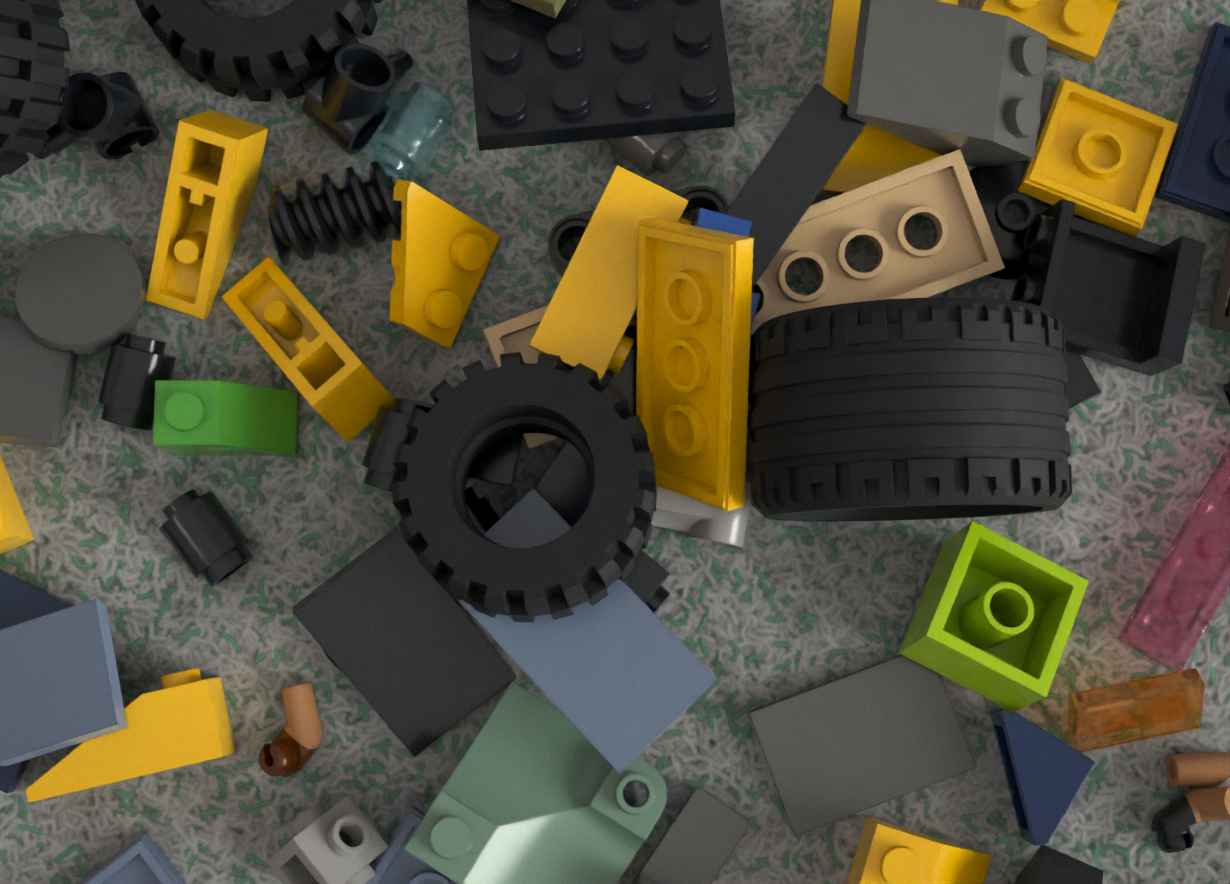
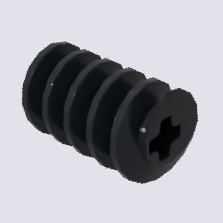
(333, 213)

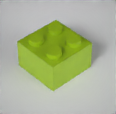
(994, 617)

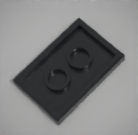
(404, 642)

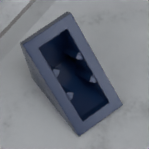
(1039, 773)

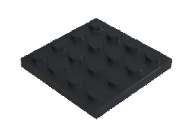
(597, 70)

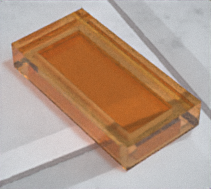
(1135, 710)

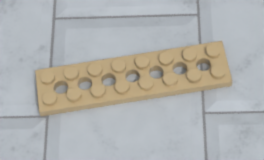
(874, 211)

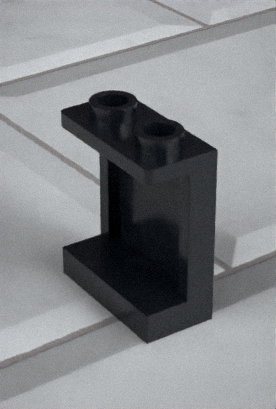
(1111, 290)

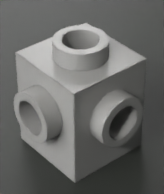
(330, 847)

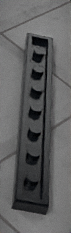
(774, 202)

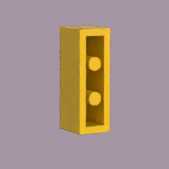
(601, 282)

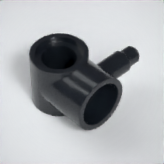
(353, 94)
(102, 111)

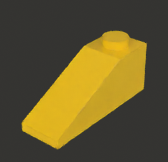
(204, 208)
(308, 349)
(165, 731)

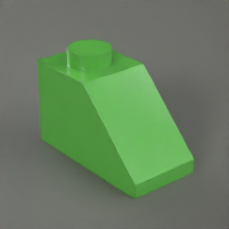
(224, 419)

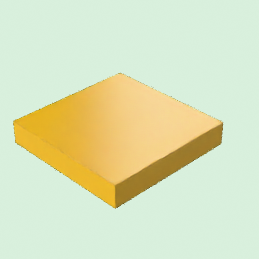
(1098, 157)

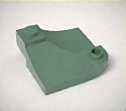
(536, 804)

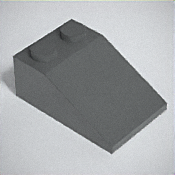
(949, 79)

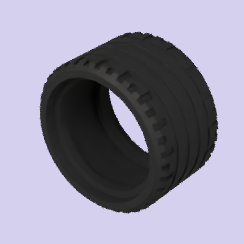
(909, 411)

